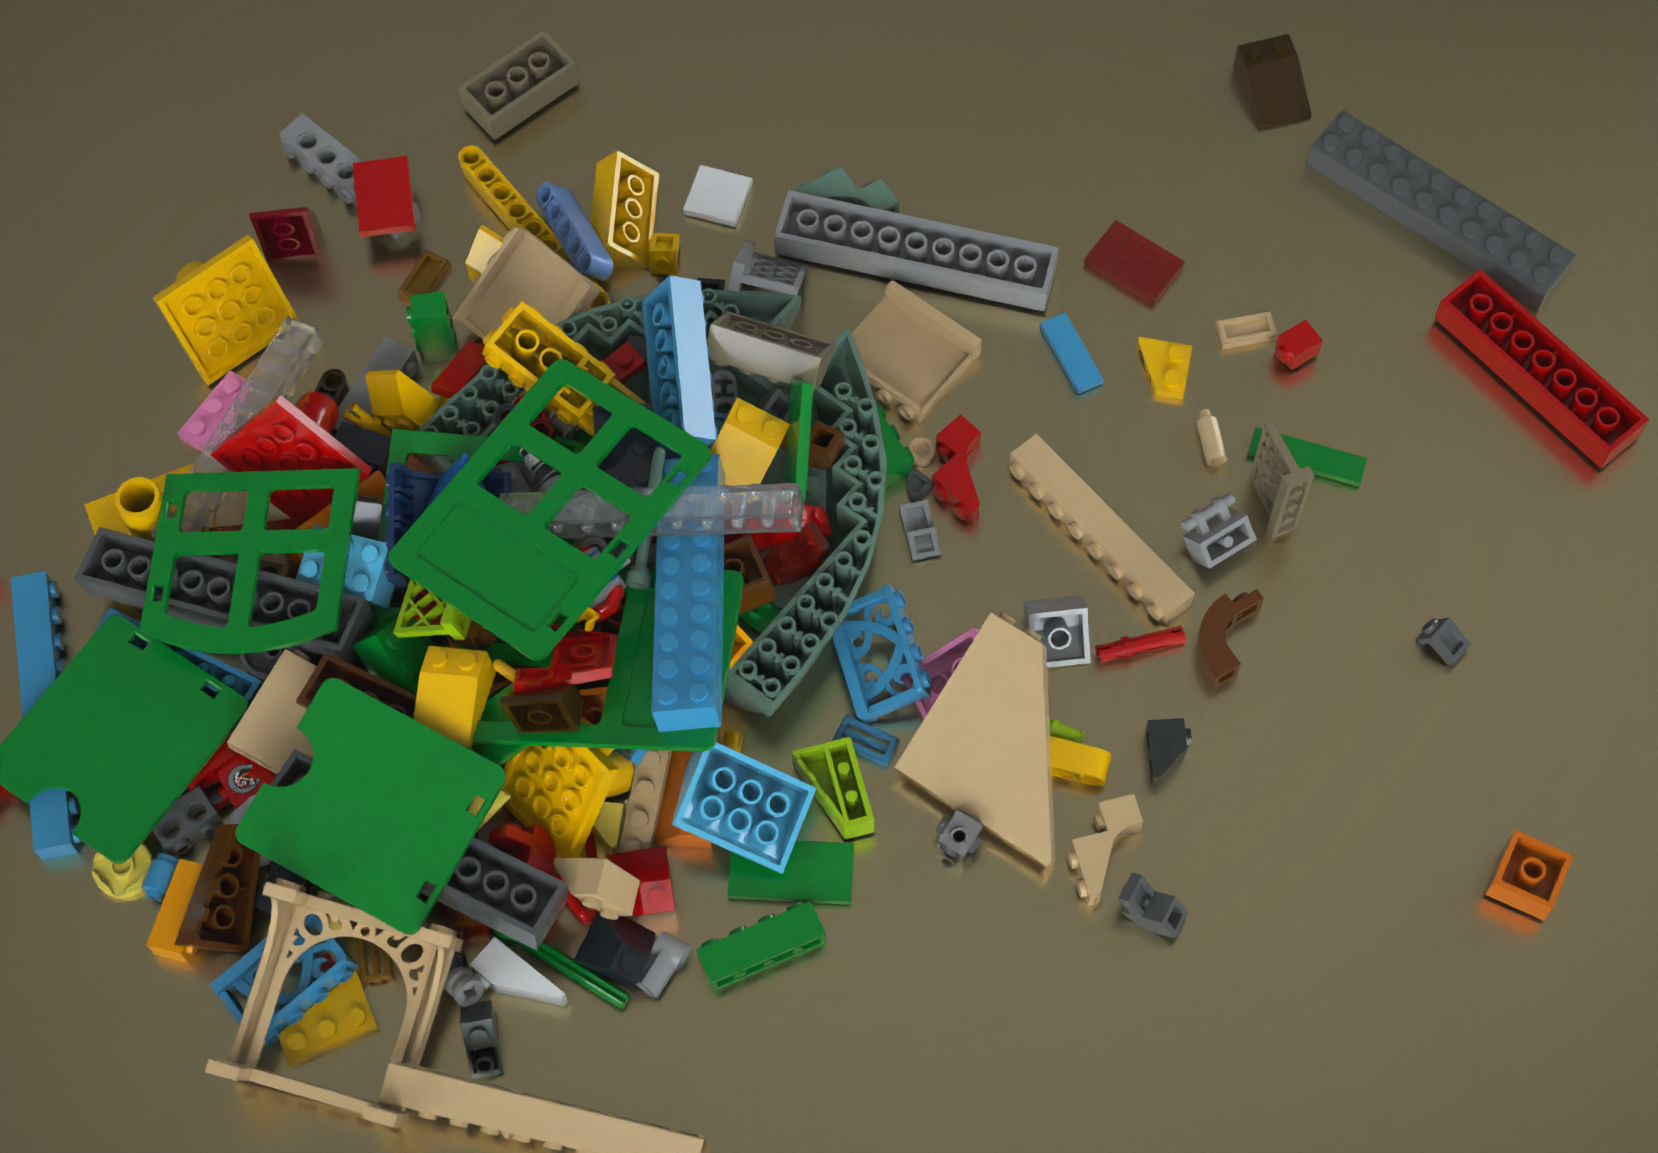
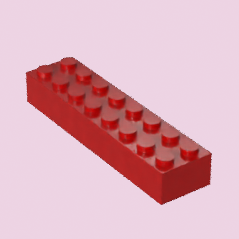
(1541, 368)

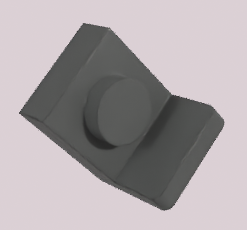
(1445, 639)

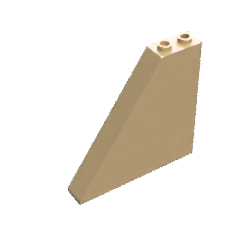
(990, 738)

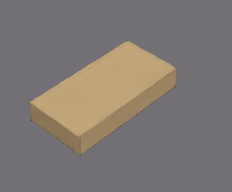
(1246, 330)

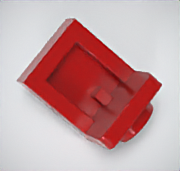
(625, 362)

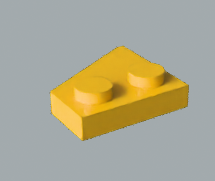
(1166, 365)

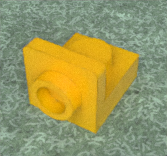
(663, 253)

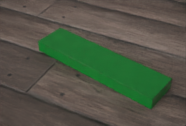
(1321, 459)

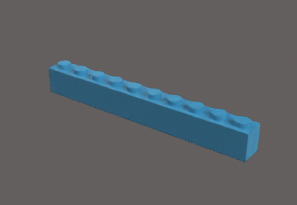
(38, 667)

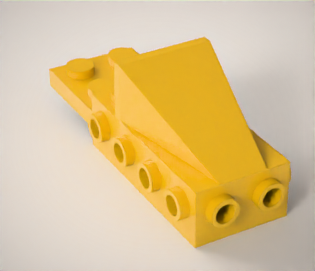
(526, 349)

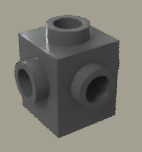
(959, 821)

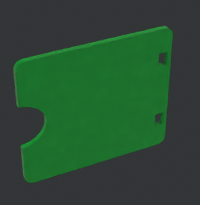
(120, 735)
(374, 808)

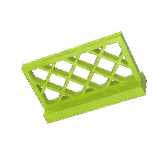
(452, 621)

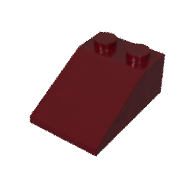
(288, 233)

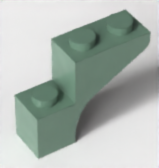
(838, 186)

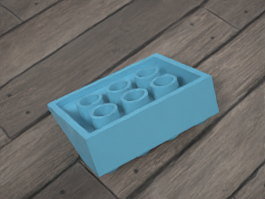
(742, 805)

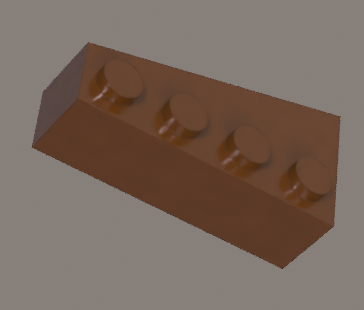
(223, 896)

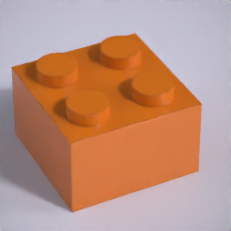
(1529, 875)

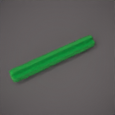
(580, 973)

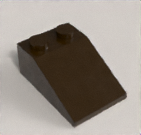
(1272, 81)

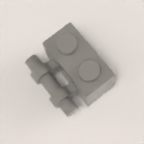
(1219, 536)

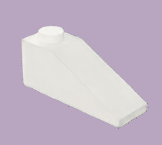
(511, 975)

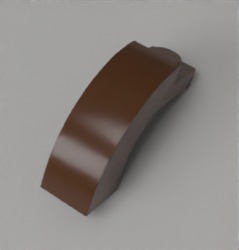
(1212, 650)

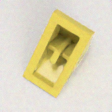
(610, 825)

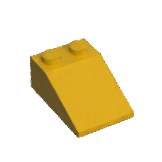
(748, 443)
(453, 691)

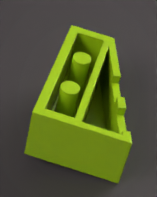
(838, 785)

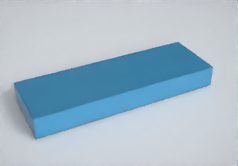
(1071, 353)

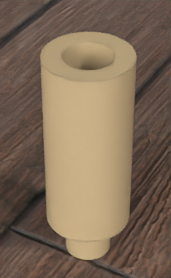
(1211, 439)

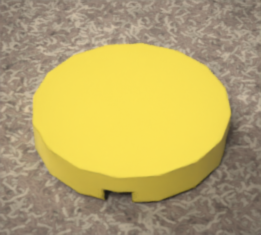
(122, 879)

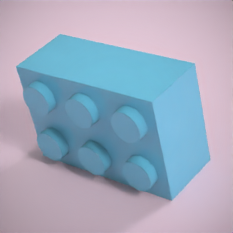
(364, 570)

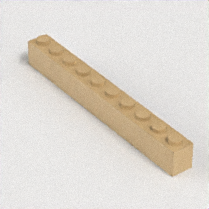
(526, 1114)

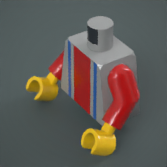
(609, 598)

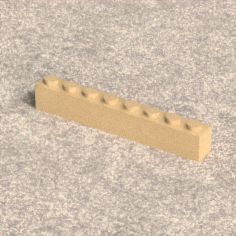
(1101, 530)

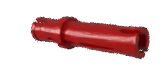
(1132, 646)

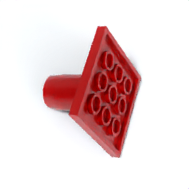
(291, 439)

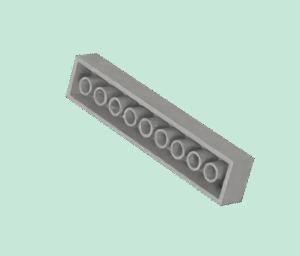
(916, 250)

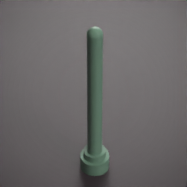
(639, 575)

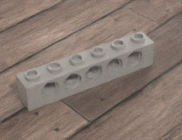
(305, 133)

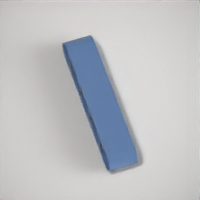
(574, 231)

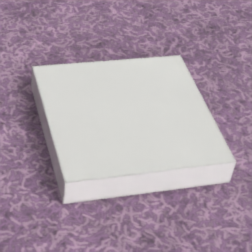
(717, 196)

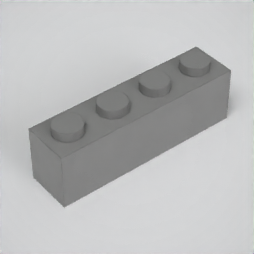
(388, 356)

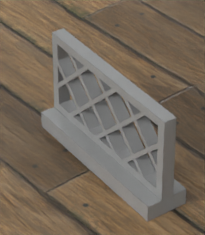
(765, 271)

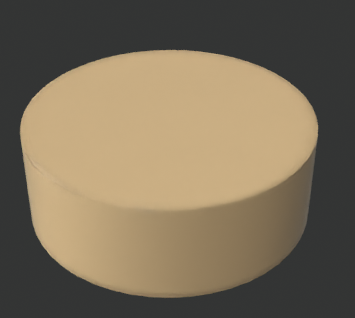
(922, 450)

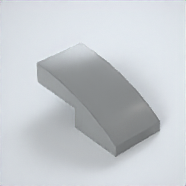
(919, 530)

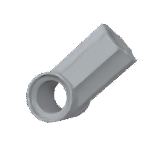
(666, 957)

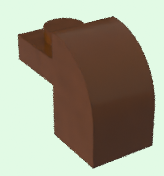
(824, 445)

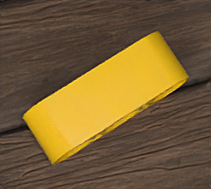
(1079, 762)

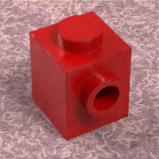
(1298, 345)

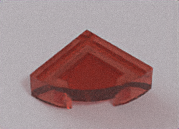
(480, 936)

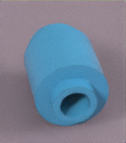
(159, 876)

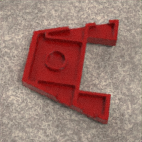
(575, 660)

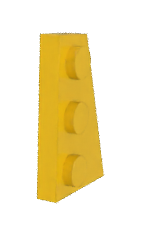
(331, 1023)

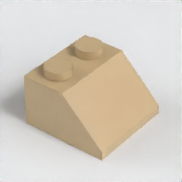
(599, 885)

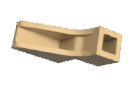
(1092, 852)

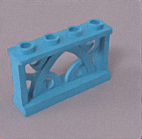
(864, 692)
(242, 974)

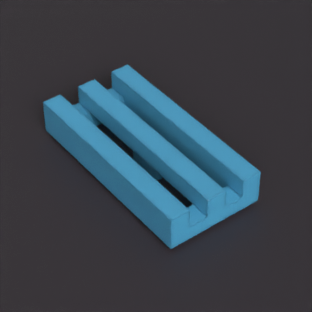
(870, 730)

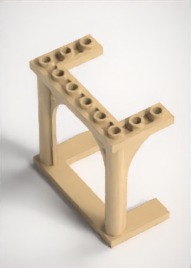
(288, 914)

